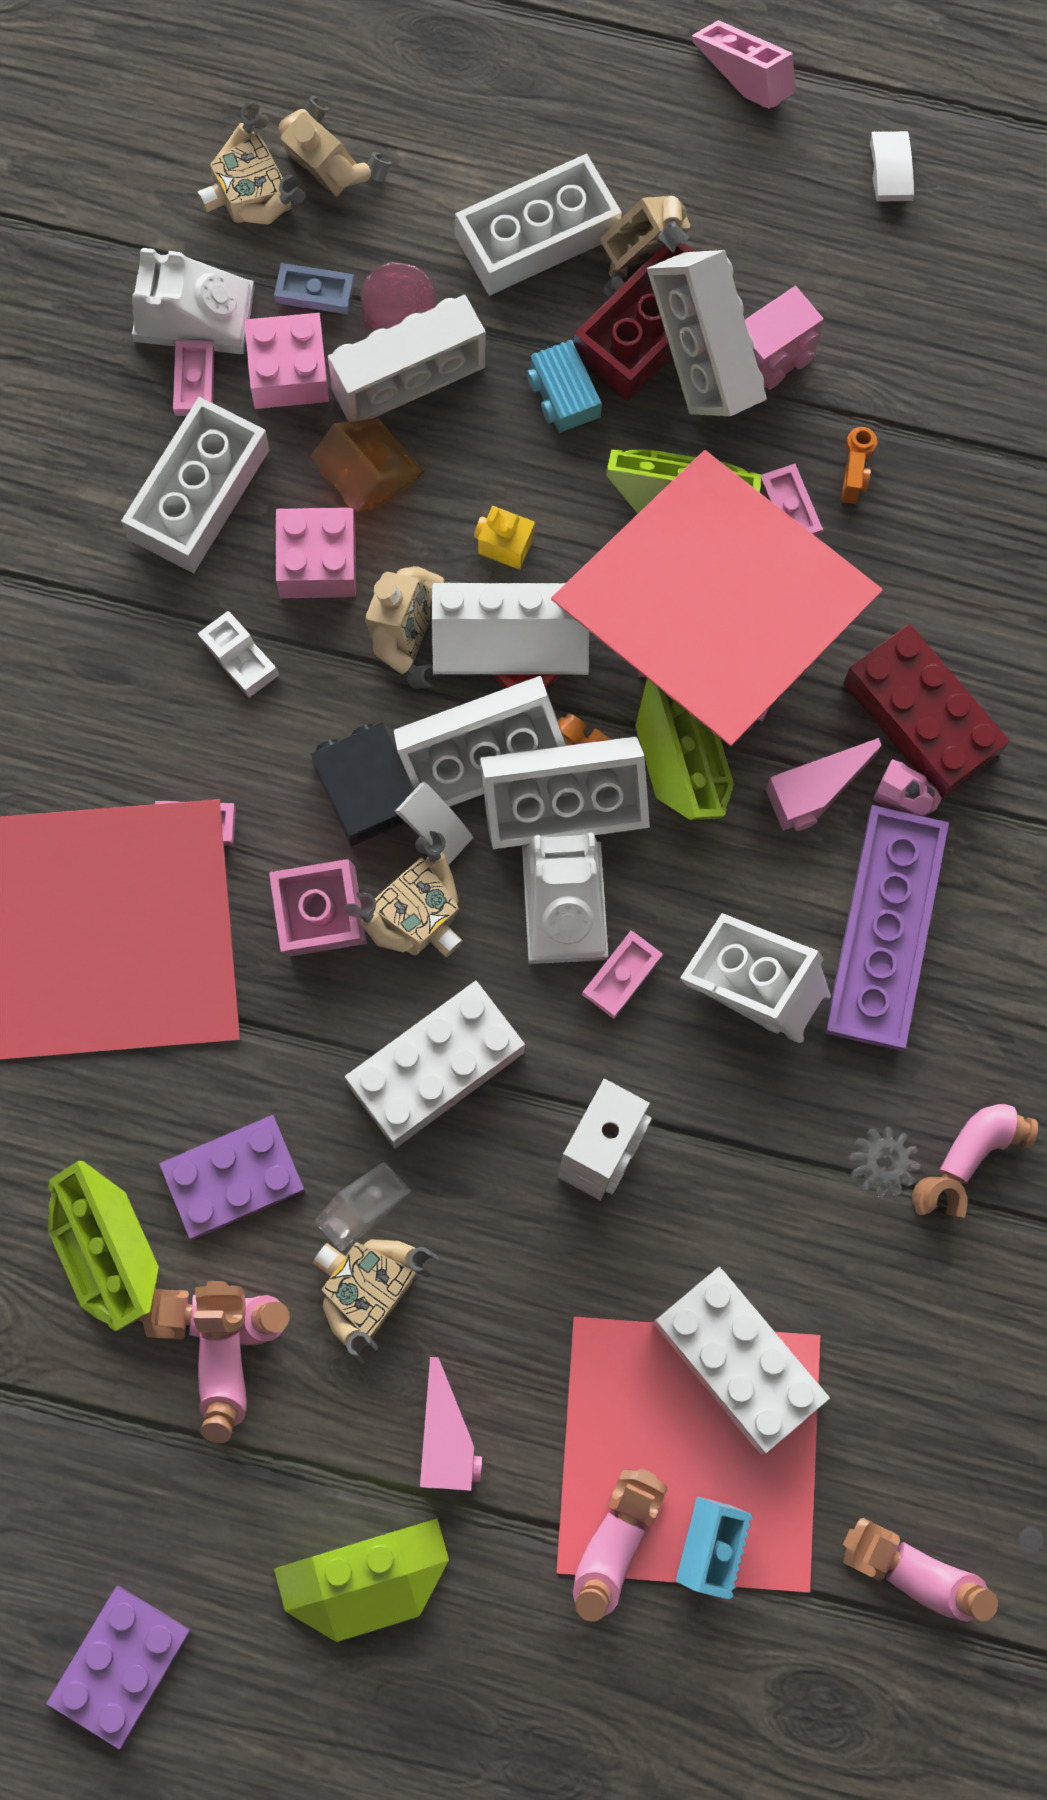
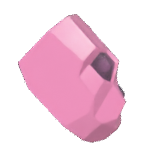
(907, 791)

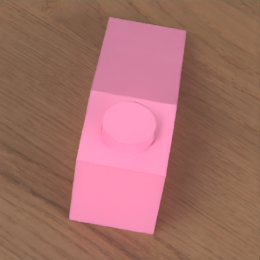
(750, 64)
(809, 790)
(447, 1446)

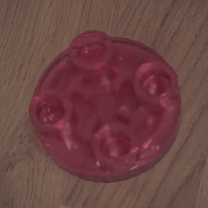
(395, 293)

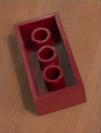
(626, 335)
(925, 710)

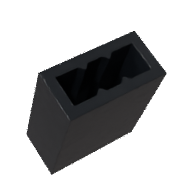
(363, 781)

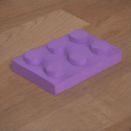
(232, 1177)
(118, 1667)

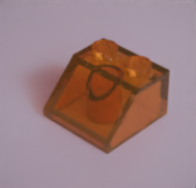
(365, 463)

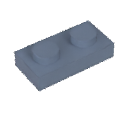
(314, 288)

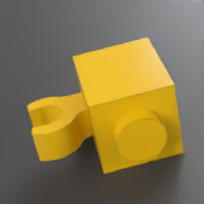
(504, 537)

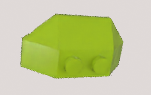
(645, 473)
(682, 758)
(101, 1246)
(365, 1582)

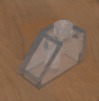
(361, 1206)

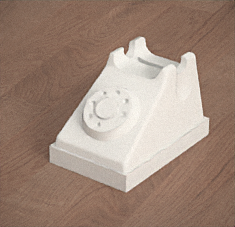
(189, 303)
(564, 899)
(759, 976)

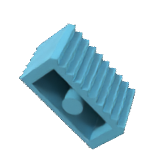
(564, 386)
(713, 1548)

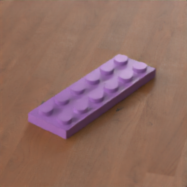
(887, 928)

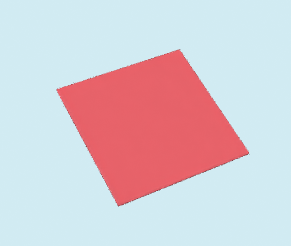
(717, 596)
(115, 930)
(647, 1410)

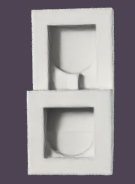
(892, 166)
(238, 654)
(428, 812)

